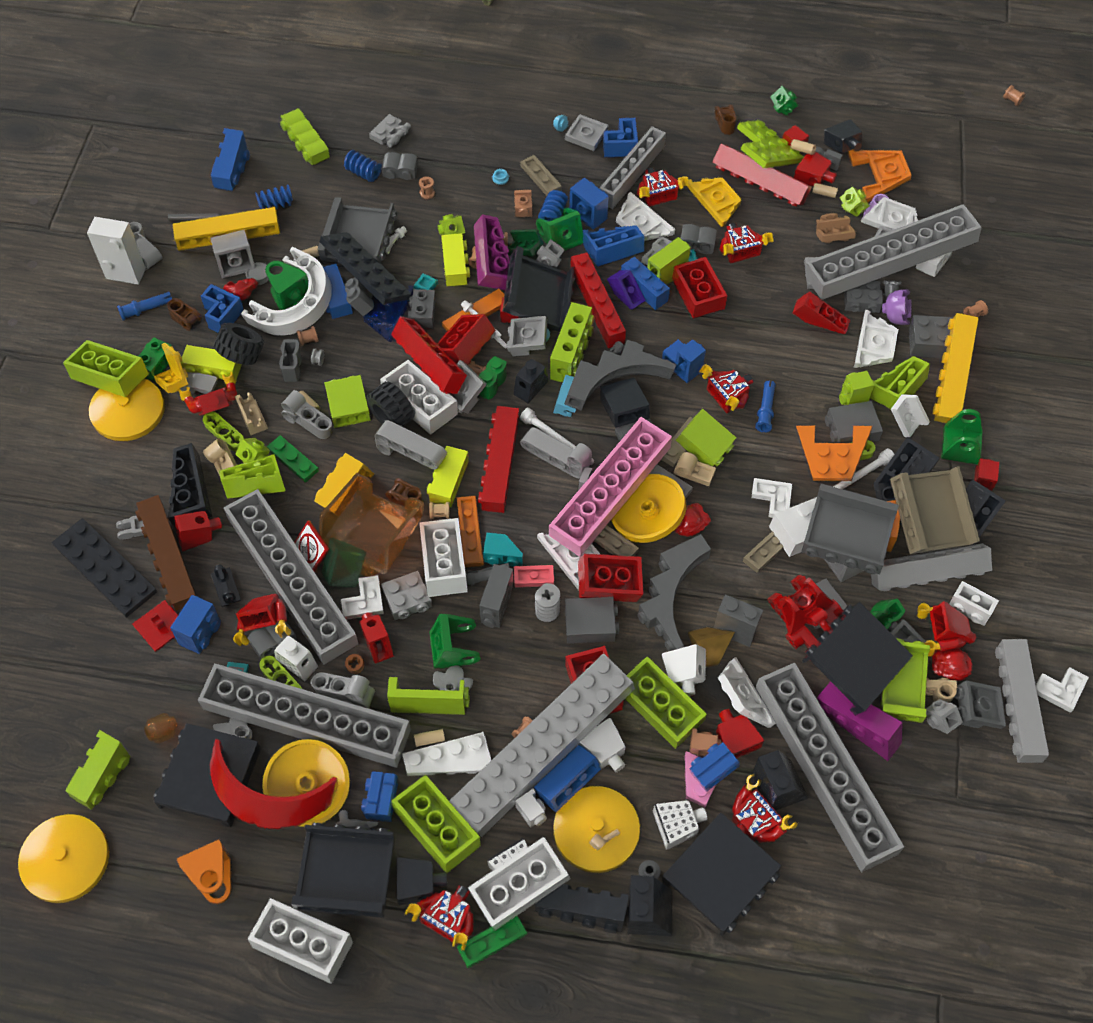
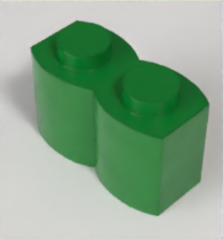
(493, 376)
(888, 611)

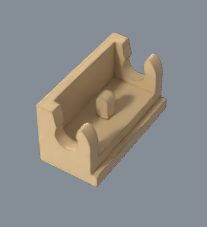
(251, 414)

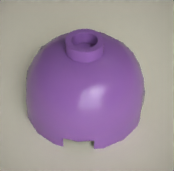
(898, 307)

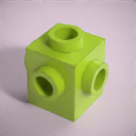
(854, 201)
(456, 222)
(251, 449)

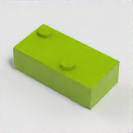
(106, 368)
(663, 703)
(436, 823)

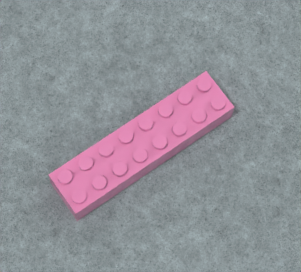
(610, 486)

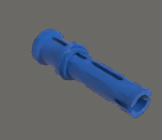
(136, 308)
(766, 413)

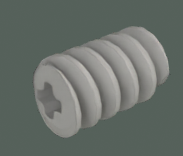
(547, 602)

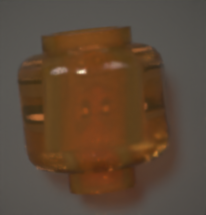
(160, 728)

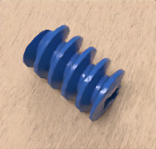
(362, 166)
(274, 198)
(553, 205)

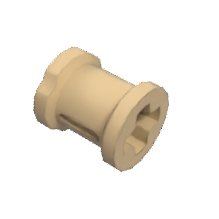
(439, 510)

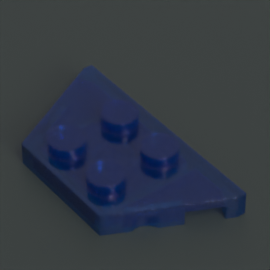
(385, 317)

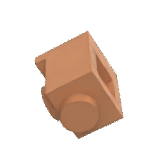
(523, 203)
(702, 742)

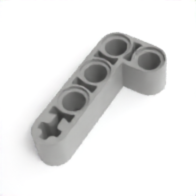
(394, 437)
(557, 453)

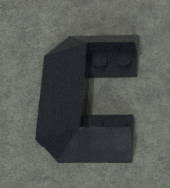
(915, 459)

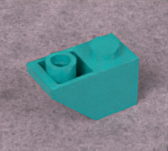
(501, 550)

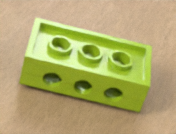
(571, 342)

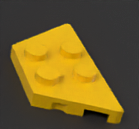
(716, 197)

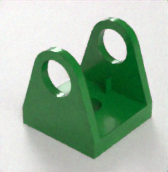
(554, 229)
(288, 286)
(963, 431)
(442, 651)

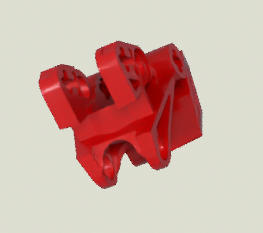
(805, 606)

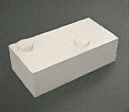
(116, 250)
(429, 404)
(792, 525)
(443, 557)
(519, 883)
(300, 940)

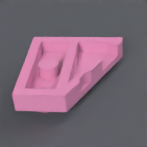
(693, 789)

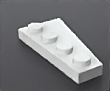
(460, 755)

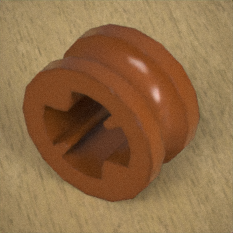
(350, 659)

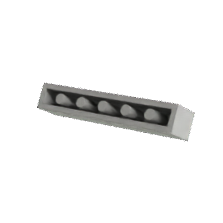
(633, 165)
(933, 566)
(1022, 701)

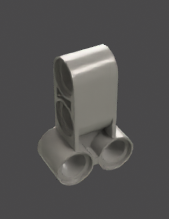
(148, 252)
(297, 408)
(355, 688)

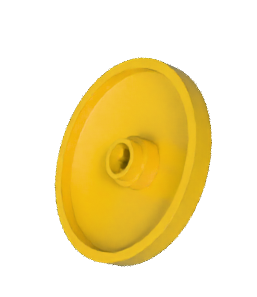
(128, 416)
(651, 510)
(304, 767)
(594, 812)
(63, 858)

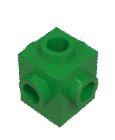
(784, 100)

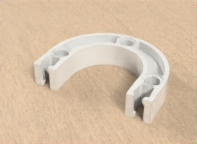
(306, 311)

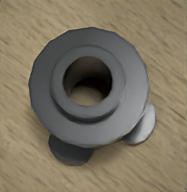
(890, 286)
(651, 866)

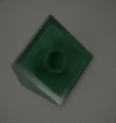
(342, 564)

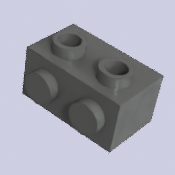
(423, 307)

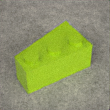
(903, 380)
(252, 475)
(99, 771)

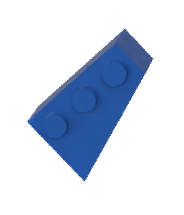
(231, 160)
(613, 244)

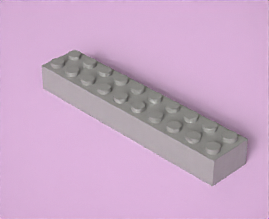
(892, 251)
(291, 577)
(305, 715)
(542, 744)
(829, 767)

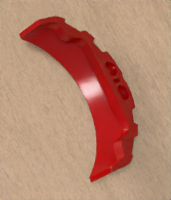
(262, 809)

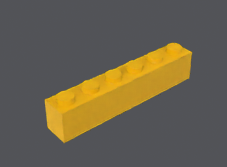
(199, 232)
(956, 367)

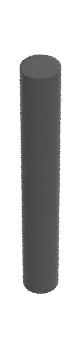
(189, 217)

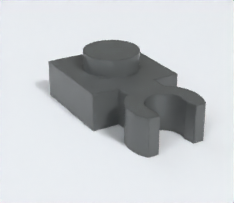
(834, 157)

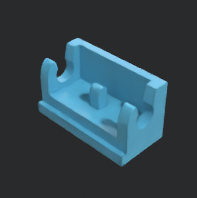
(560, 407)

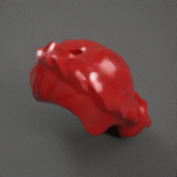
(242, 288)
(693, 521)
(952, 664)

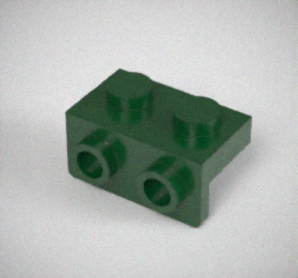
(527, 239)

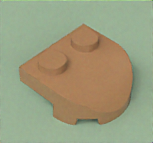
(834, 228)

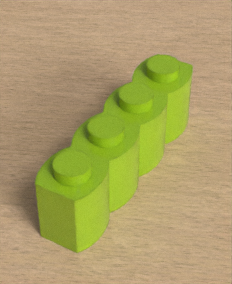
(304, 136)

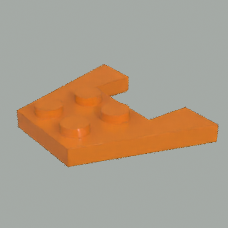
(887, 167)
(833, 460)

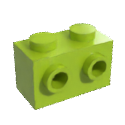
(856, 388)

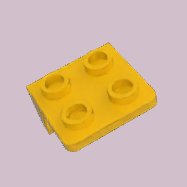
(176, 376)

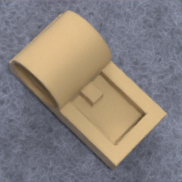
(220, 455)
(691, 469)
(934, 688)

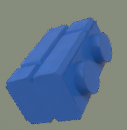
(714, 766)
(381, 790)

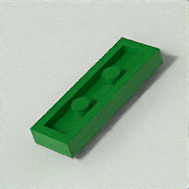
(293, 459)
(491, 941)

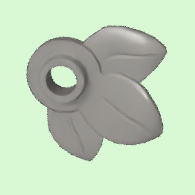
(451, 679)
(234, 727)

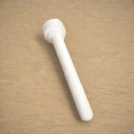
(529, 416)
(883, 459)

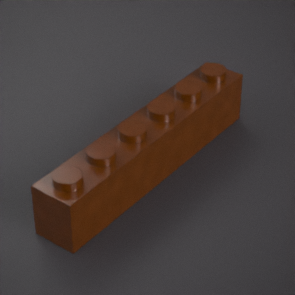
(166, 551)

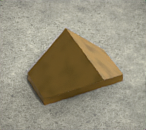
(714, 641)

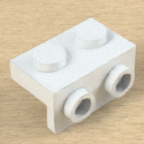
(909, 414)

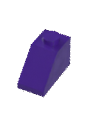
(626, 288)

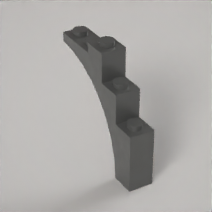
(611, 366)
(675, 565)

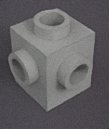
(550, 254)
(943, 716)

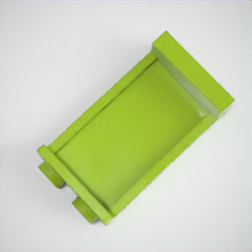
(906, 692)
(427, 700)

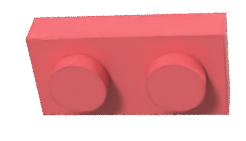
(533, 575)

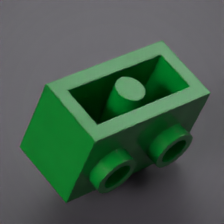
(154, 358)

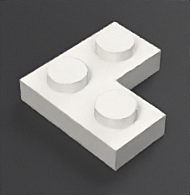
(776, 492)
(368, 601)
(1064, 693)

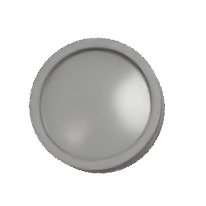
(258, 273)

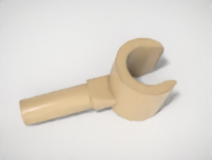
(597, 841)

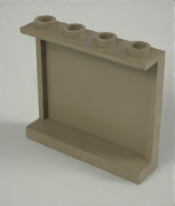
(934, 510)

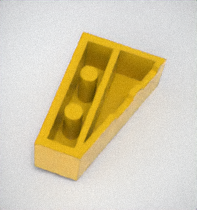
(335, 481)

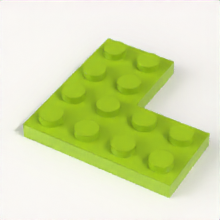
(767, 147)

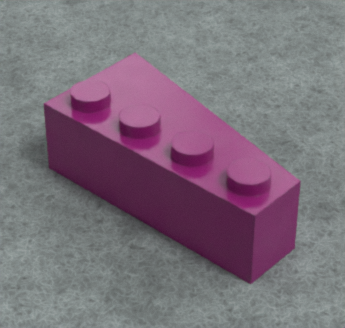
(491, 253)
(871, 727)

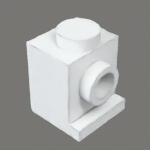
(531, 809)

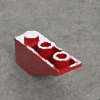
(819, 313)

